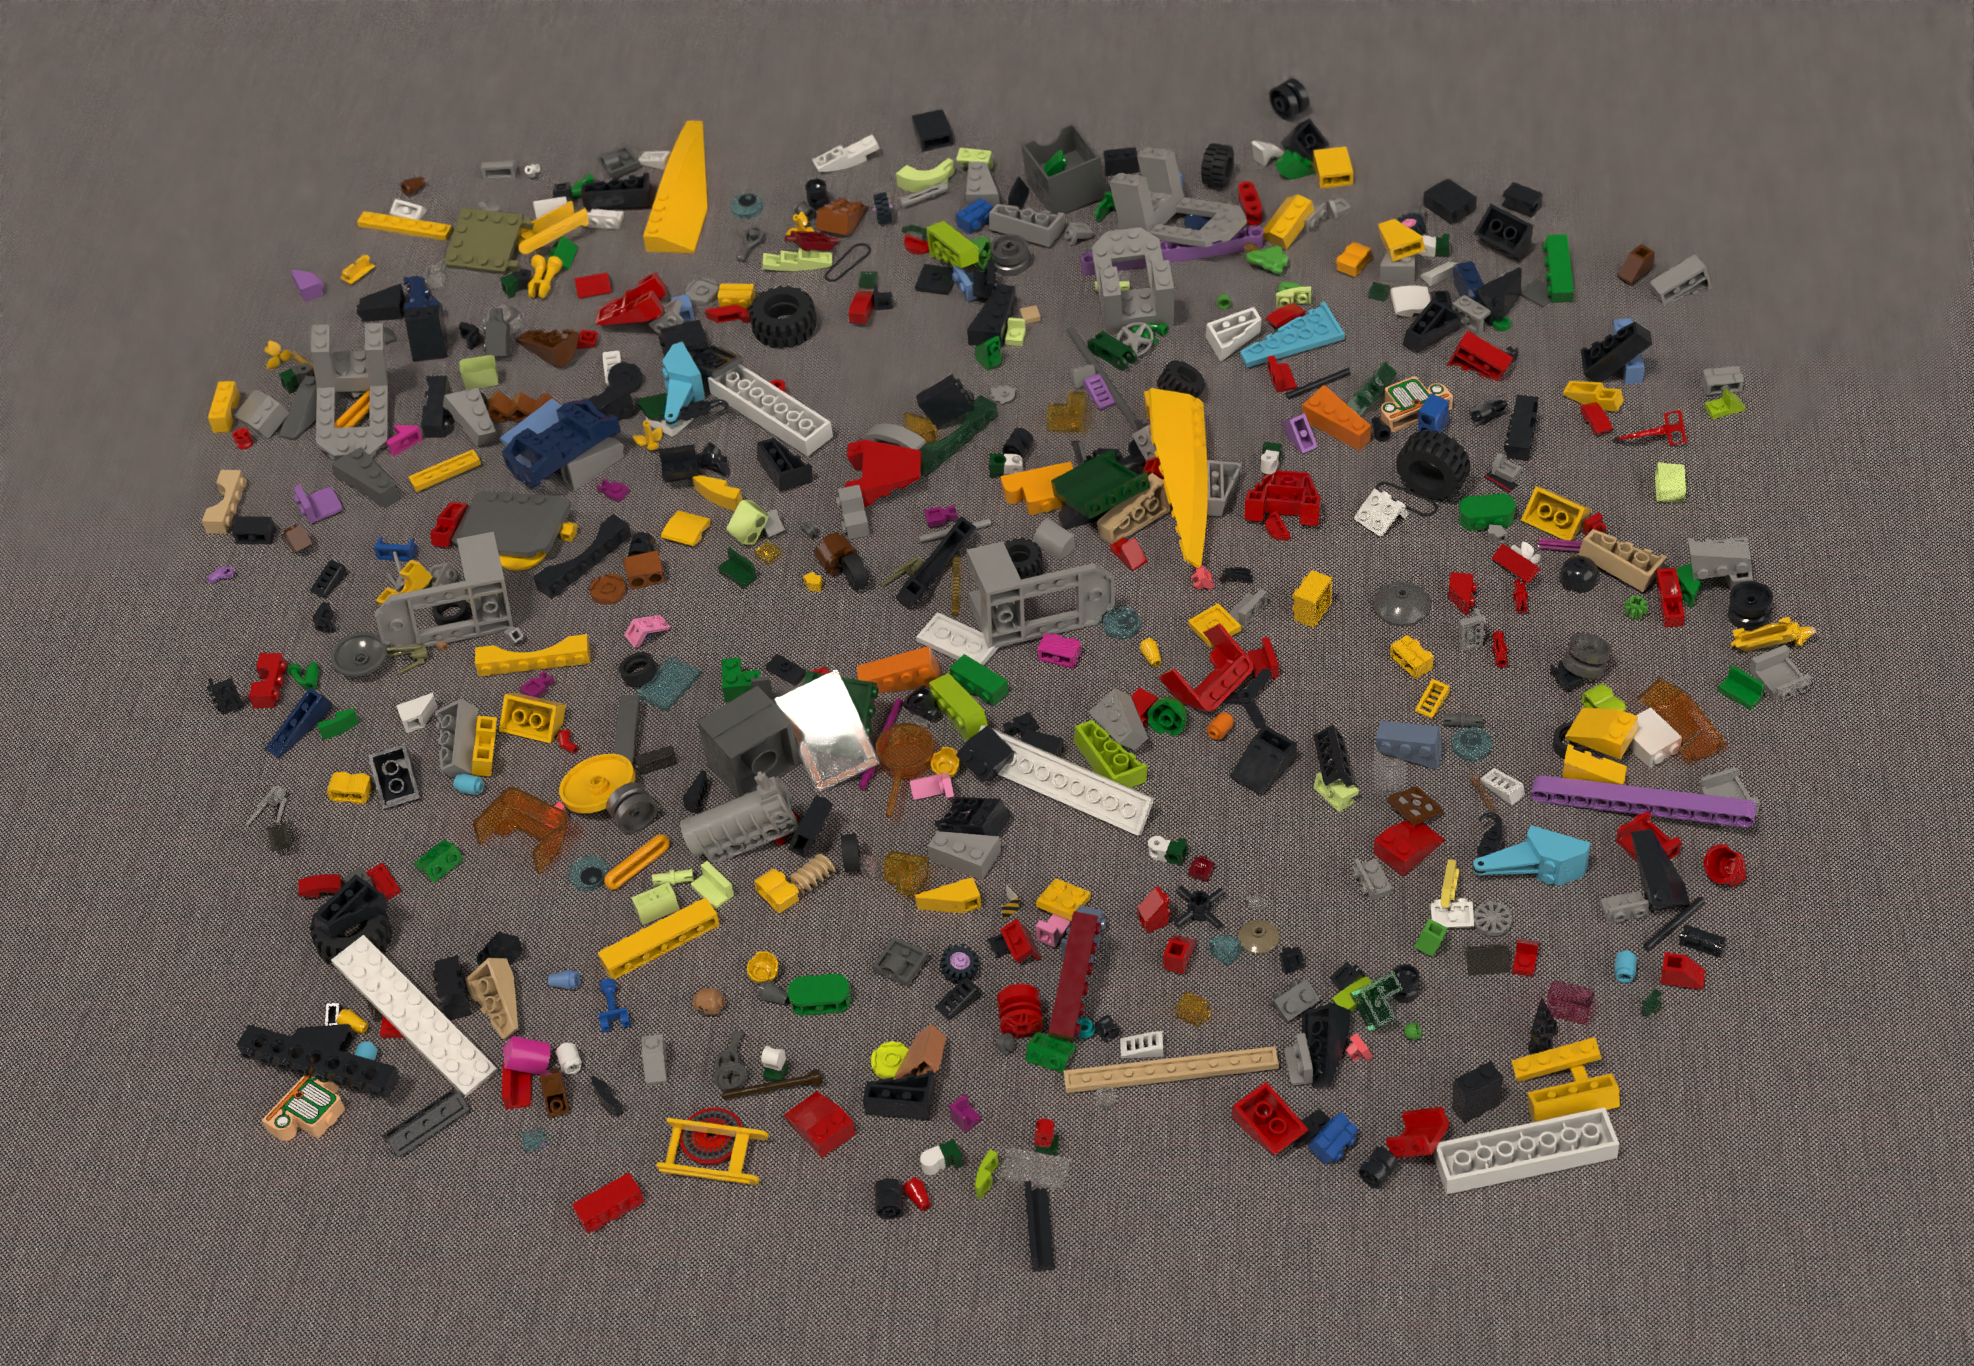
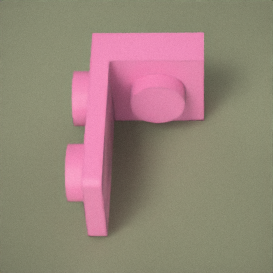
(641, 626)
(932, 786)
(1052, 931)

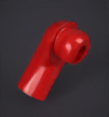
(564, 742)

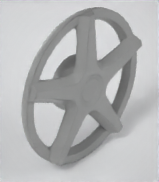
(1135, 339)

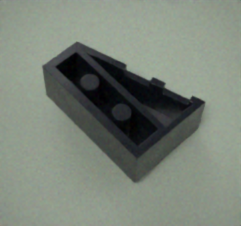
(1522, 428)
(782, 466)
(901, 1097)

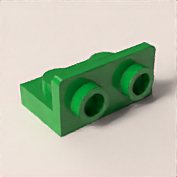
(439, 860)
(1049, 1052)

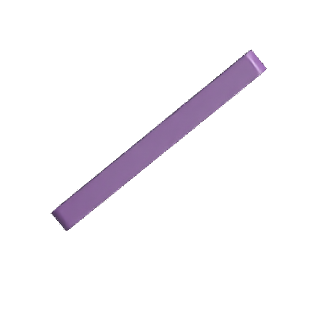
(1180, 252)
(1641, 799)

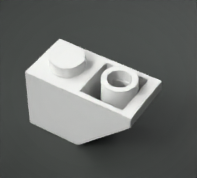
(417, 712)

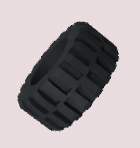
(783, 331)
(1444, 453)
(377, 931)

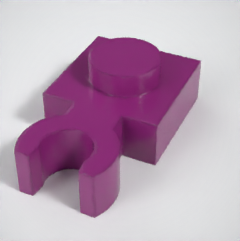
(614, 491)
(938, 516)
(537, 687)

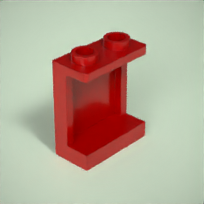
(1643, 822)
(1421, 1134)

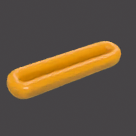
(355, 412)
(636, 862)

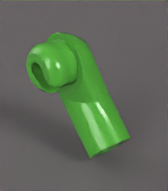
(1287, 285)

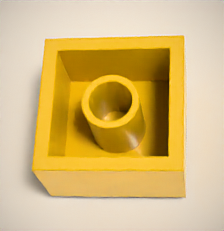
(1312, 598)

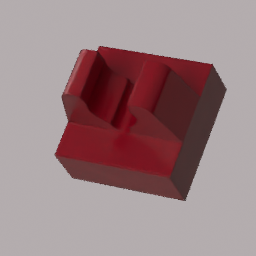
(1201, 868)

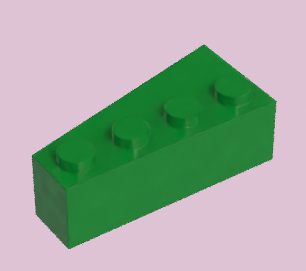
(1558, 268)

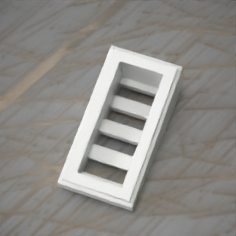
(655, 159)
(609, 360)
(1511, 794)
(1143, 1052)

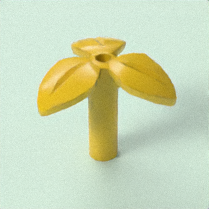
(801, 222)
(274, 350)
(651, 437)

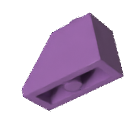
(307, 284)
(1300, 433)

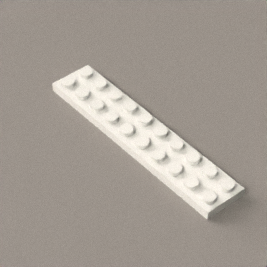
(1076, 786)
(414, 1016)

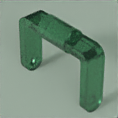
(915, 228)

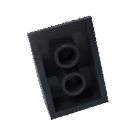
(1500, 295)
(394, 776)

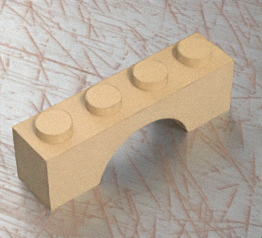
(219, 517)

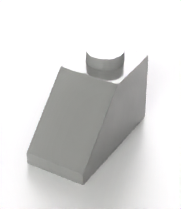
(654, 1059)

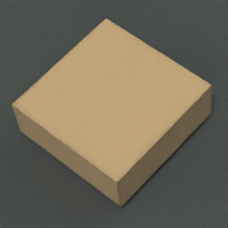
(1030, 314)

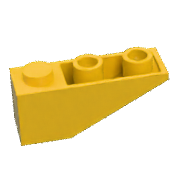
(954, 898)

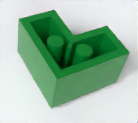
(735, 680)

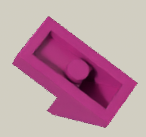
(405, 437)

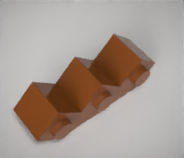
(520, 407)

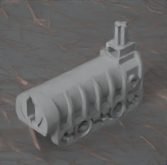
(741, 822)

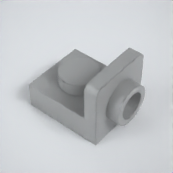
(1077, 230)

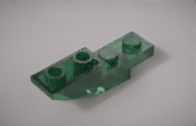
(1372, 388)

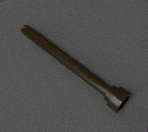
(812, 1078)

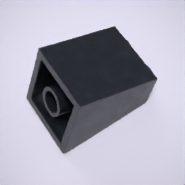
(426, 333)

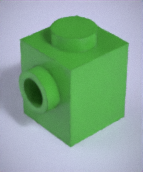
(1430, 937)

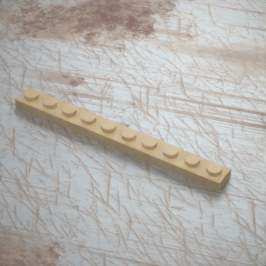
(1171, 1069)

